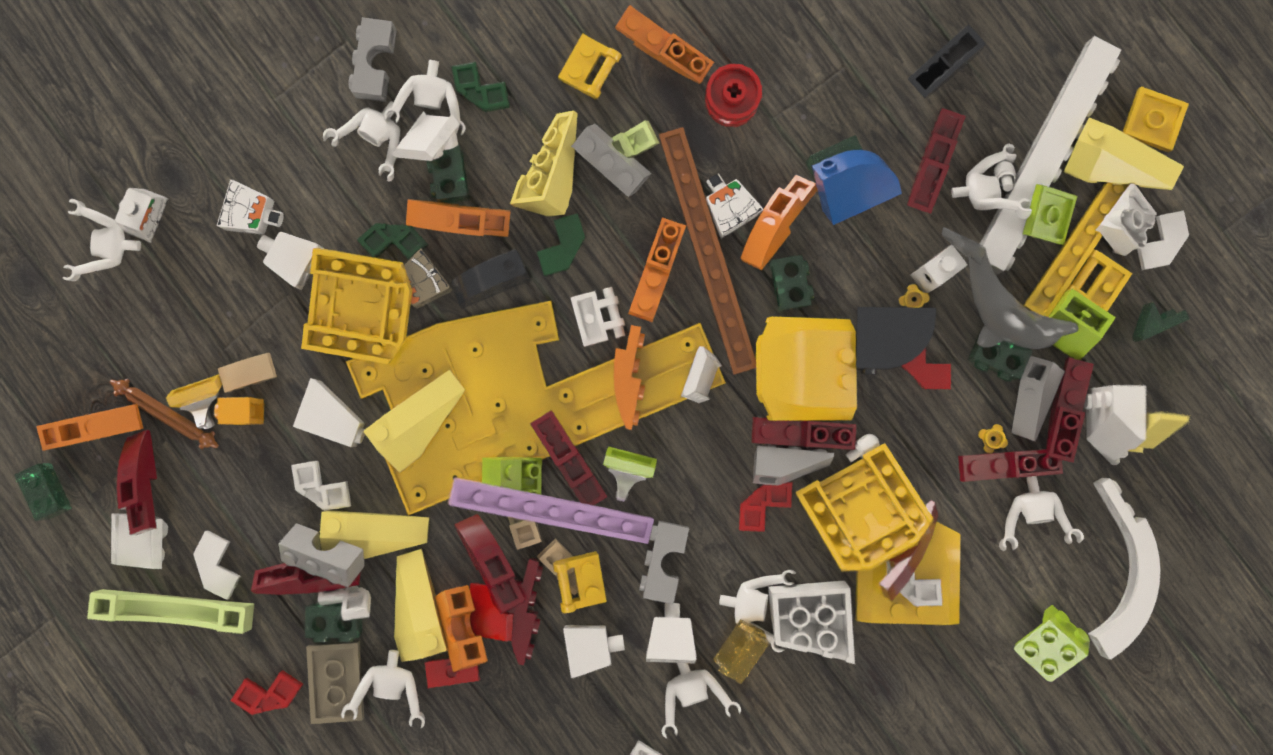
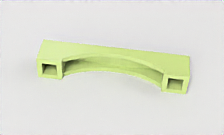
(206, 613)

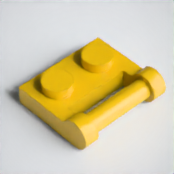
(582, 63)
(1108, 282)
(588, 581)

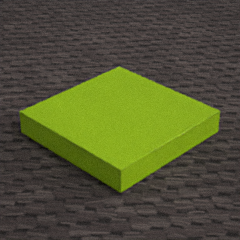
(1050, 214)

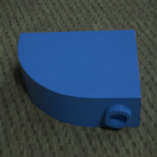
(853, 183)

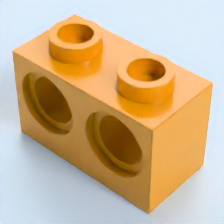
(239, 411)

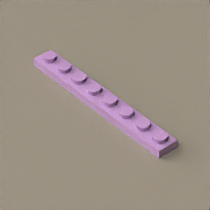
(550, 510)

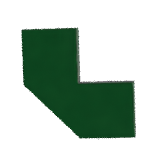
(486, 97)
(382, 236)
(561, 256)

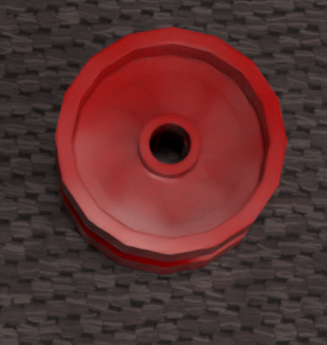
(734, 80)

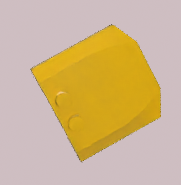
(357, 306)
(807, 369)
(866, 511)
(938, 562)

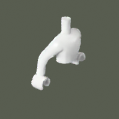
(428, 93)
(374, 130)
(985, 190)
(105, 243)
(1037, 508)
(752, 604)
(388, 684)
(691, 689)

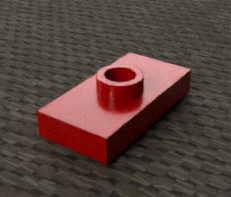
(440, 673)

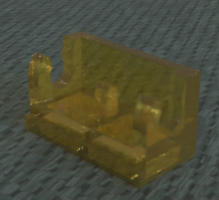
(741, 651)

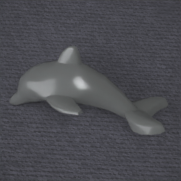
(999, 310)

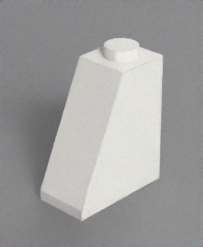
(328, 416)

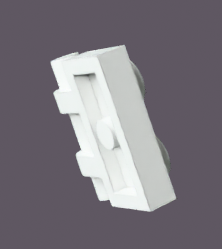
(590, 319)

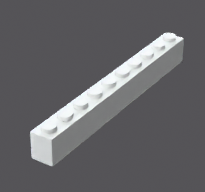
(1051, 147)

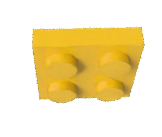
(1155, 119)

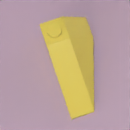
(417, 619)

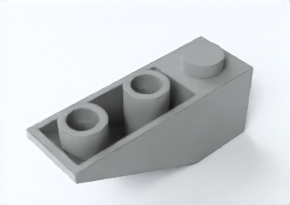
(1035, 396)
(783, 465)

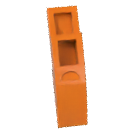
(662, 46)
(457, 219)
(774, 221)
(657, 269)
(626, 387)
(89, 427)

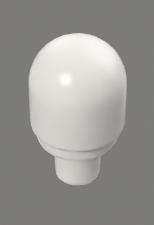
(1006, 175)
(862, 446)

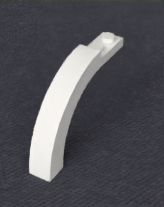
(1143, 577)

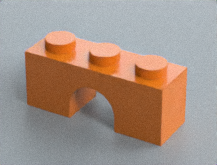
(454, 613)

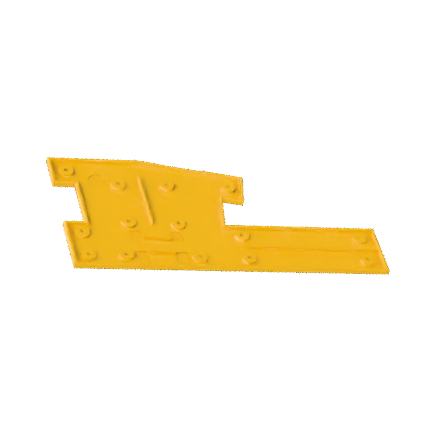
(511, 374)

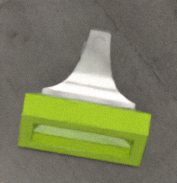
(628, 469)

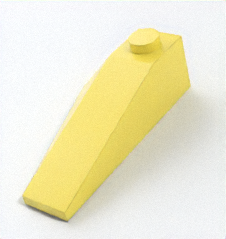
(1117, 158)
(550, 178)
(411, 425)
(1158, 428)
(372, 531)

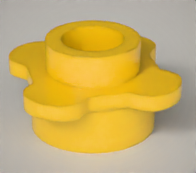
(913, 291)
(1000, 439)

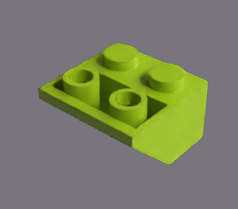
(1089, 317)
(513, 473)

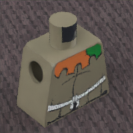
(425, 280)

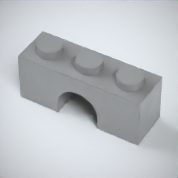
(373, 38)
(621, 171)
(338, 565)
(657, 583)

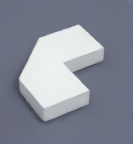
(1172, 233)
(309, 484)
(213, 576)
(921, 592)
(355, 601)

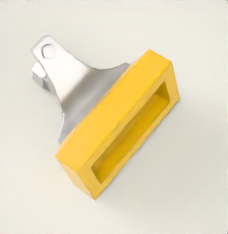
(197, 399)

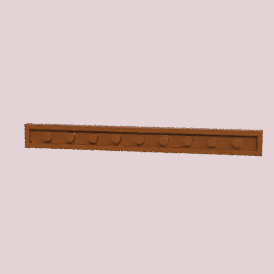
(708, 251)

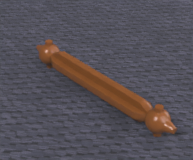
(164, 413)

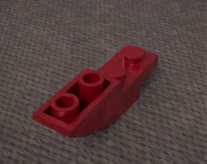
(1067, 409)
(804, 433)
(1008, 465)
(134, 476)
(490, 562)
(525, 620)

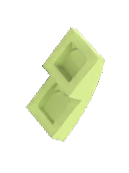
(635, 140)

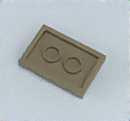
(333, 680)

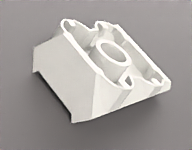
(428, 138)
(1128, 222)
(701, 376)
(137, 550)

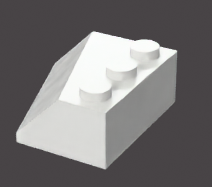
(1116, 419)
(814, 618)

